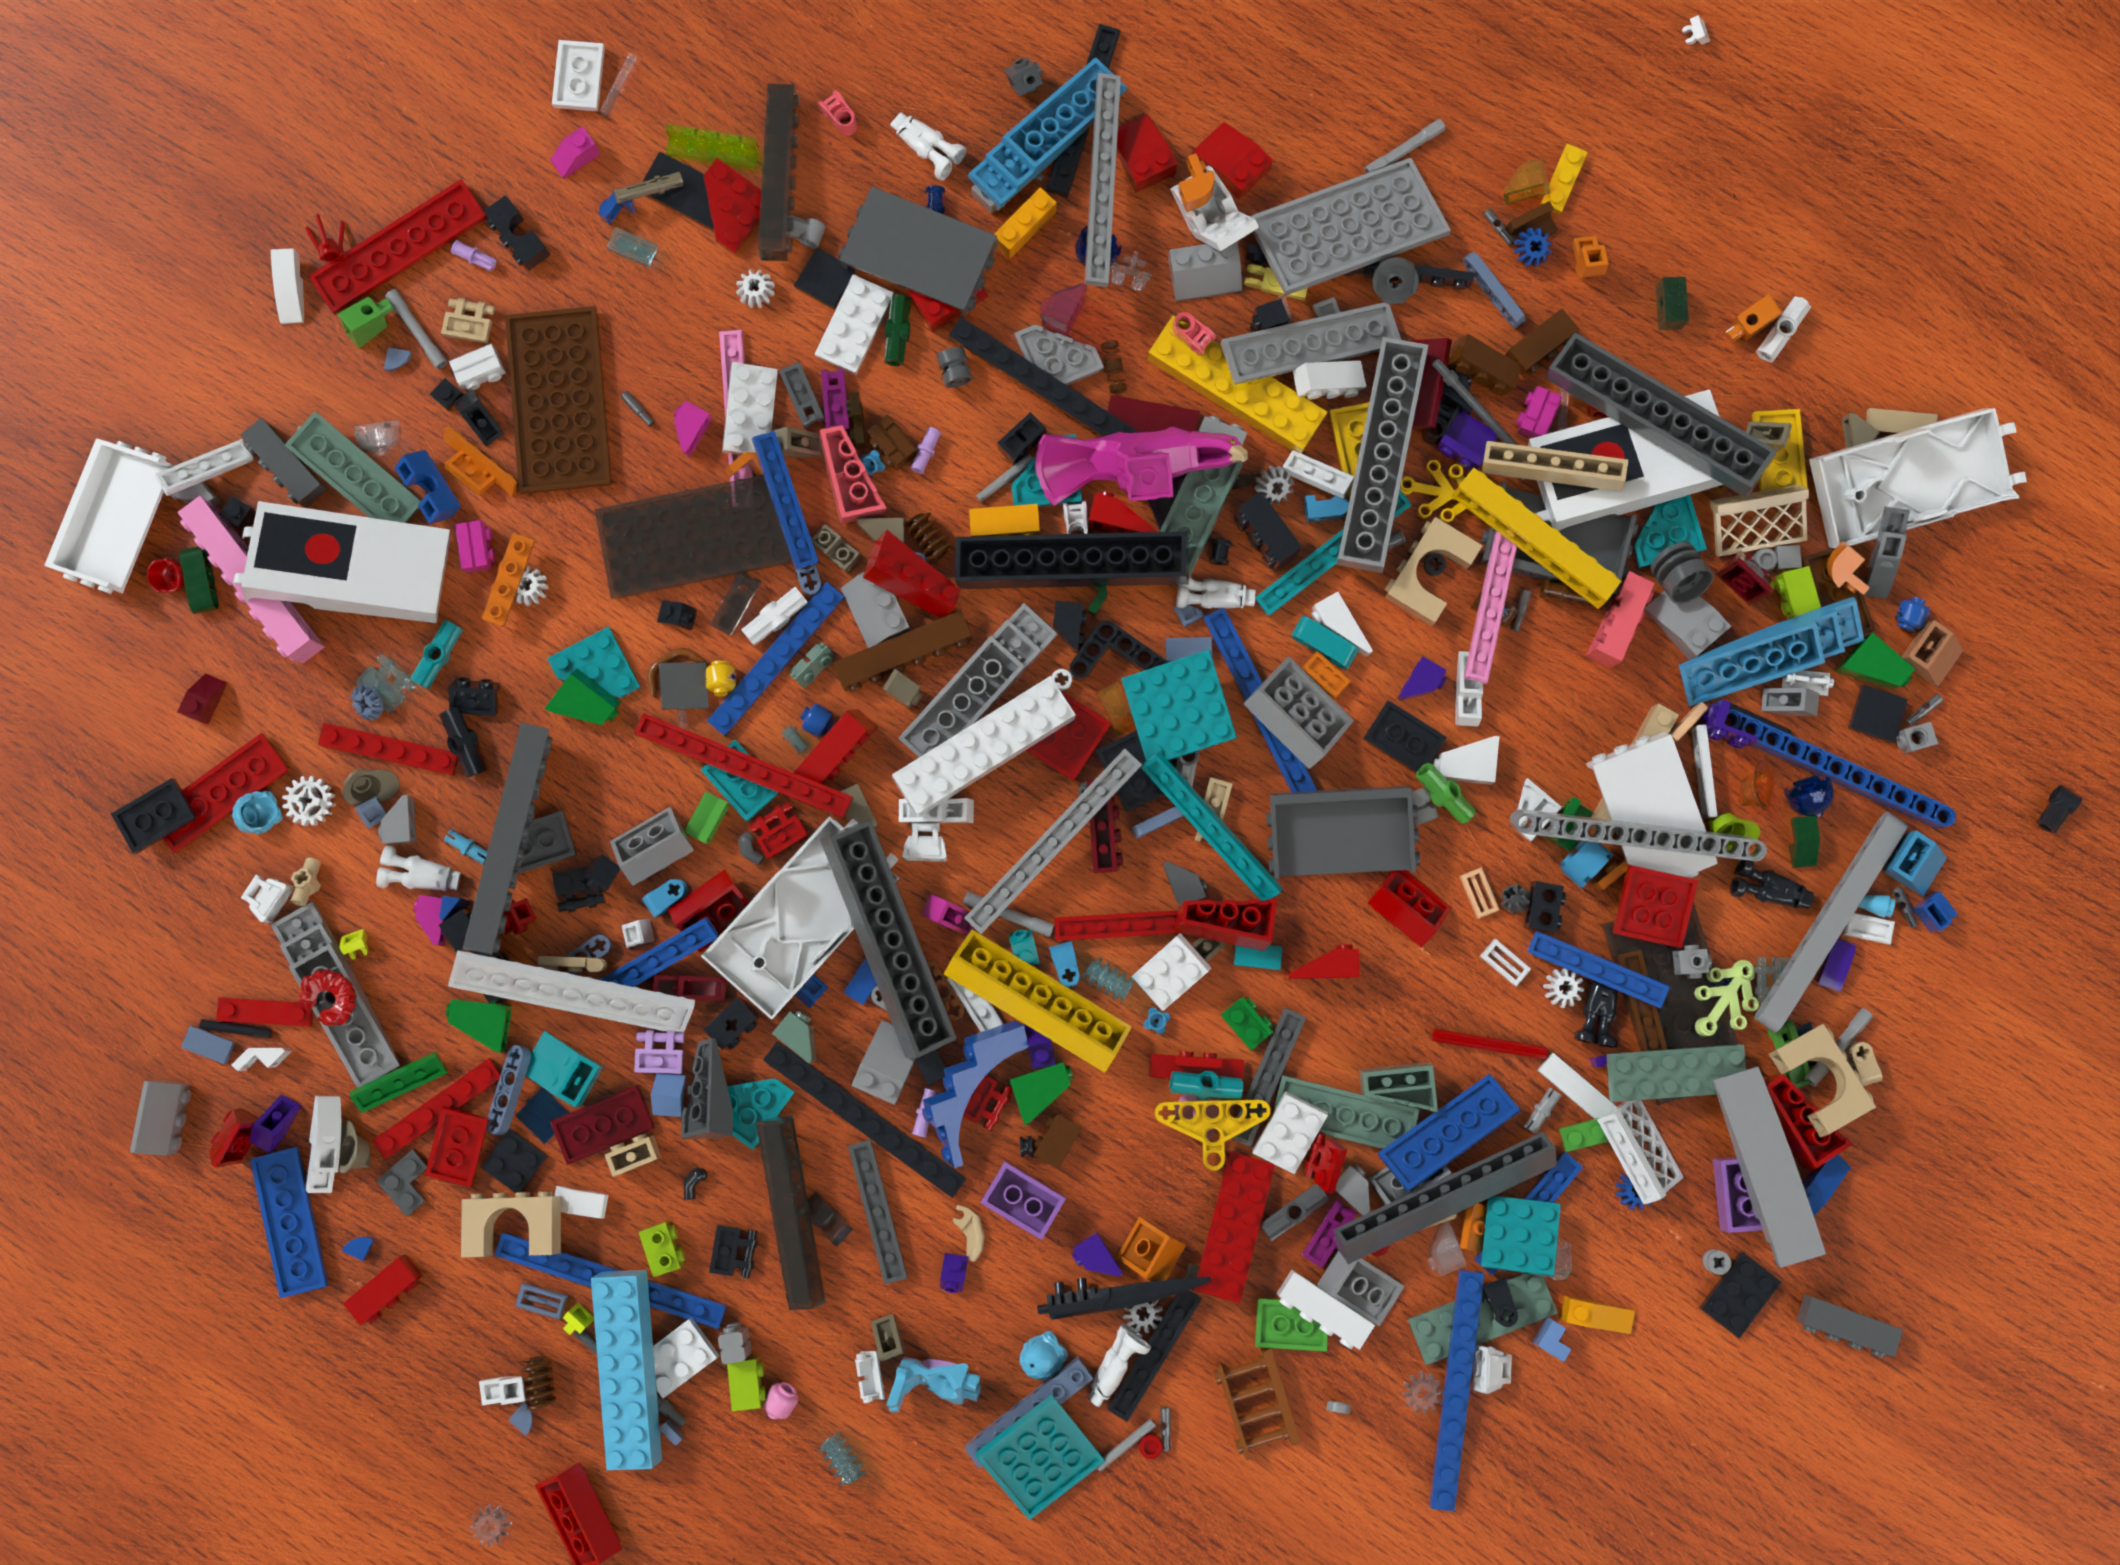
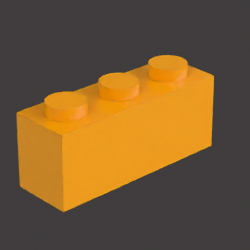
(1025, 222)
(1005, 520)

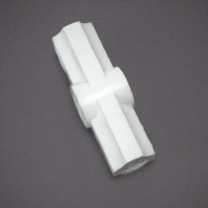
(1776, 338)
(774, 616)

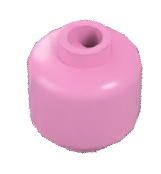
(780, 1400)

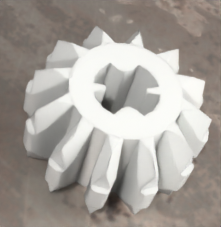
(752, 297)
(537, 585)
(1567, 996)

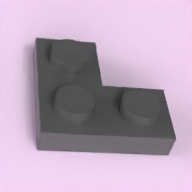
(399, 1185)

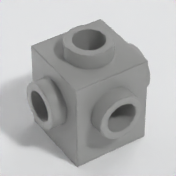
(1691, 961)

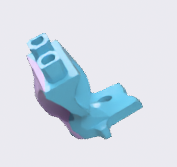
(944, 1378)

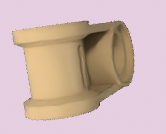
(1864, 1062)

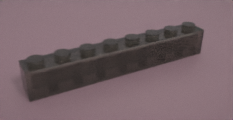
(778, 172)
(790, 1213)

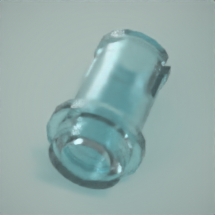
(794, 739)

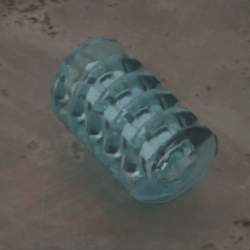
(1108, 979)
(841, 1459)

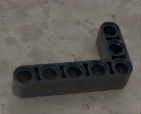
(1112, 643)

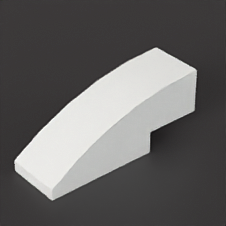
(288, 285)
(1468, 696)
(949, 811)

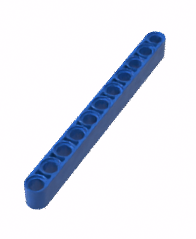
(1845, 770)

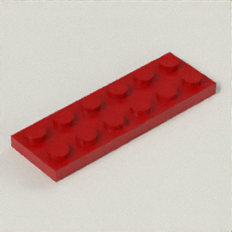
(216, 792)
(1234, 1226)

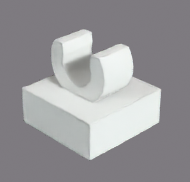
(1699, 31)

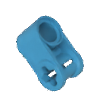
(662, 899)
(1065, 960)

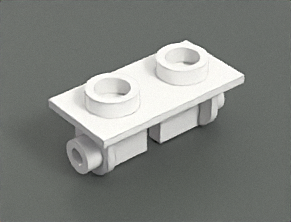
(1815, 681)
(869, 1367)

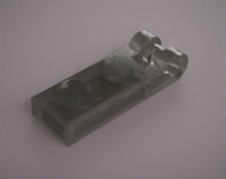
(735, 604)

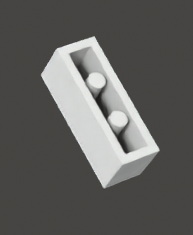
(1329, 379)

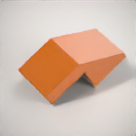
(746, 458)

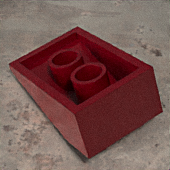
(1746, 578)

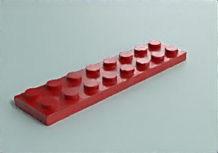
(398, 247)

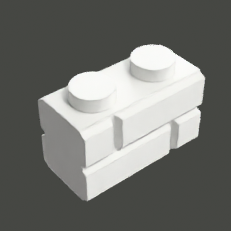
(477, 367)

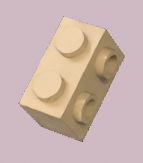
(629, 1157)

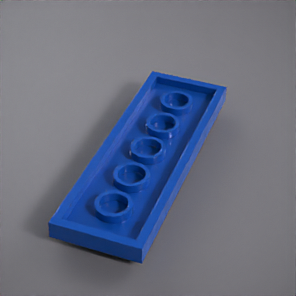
(1448, 1132)
(289, 1222)

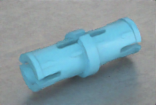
(466, 846)

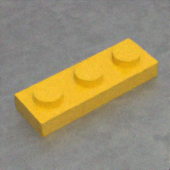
(1564, 177)

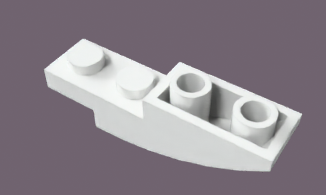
(325, 1142)

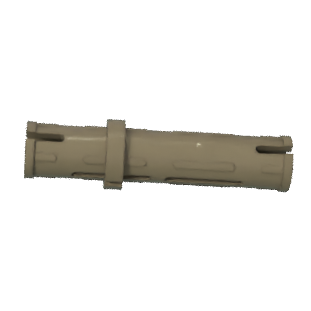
(649, 187)

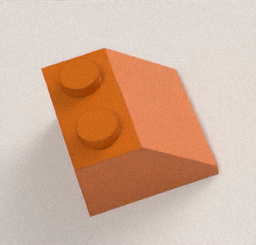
(1150, 1251)

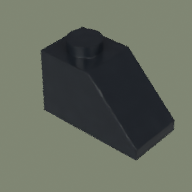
(478, 417)

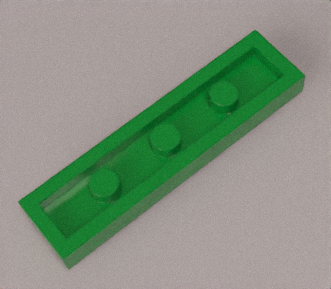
(398, 1082)

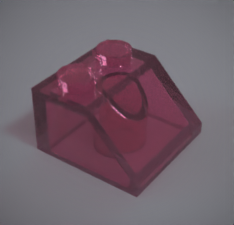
(1063, 308)

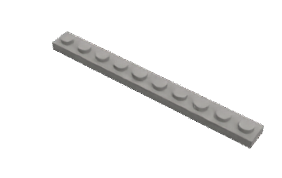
(1102, 180)
(1053, 841)

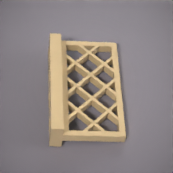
(1760, 500)

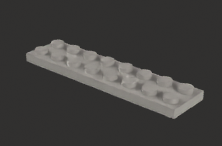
(1308, 341)

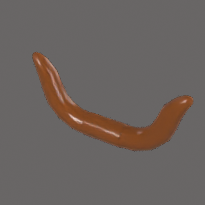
(667, 658)

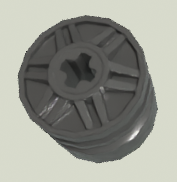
(1682, 572)

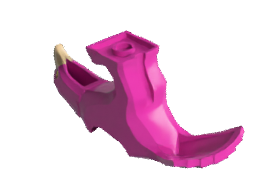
(1137, 461)

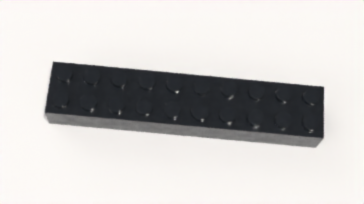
(1072, 560)

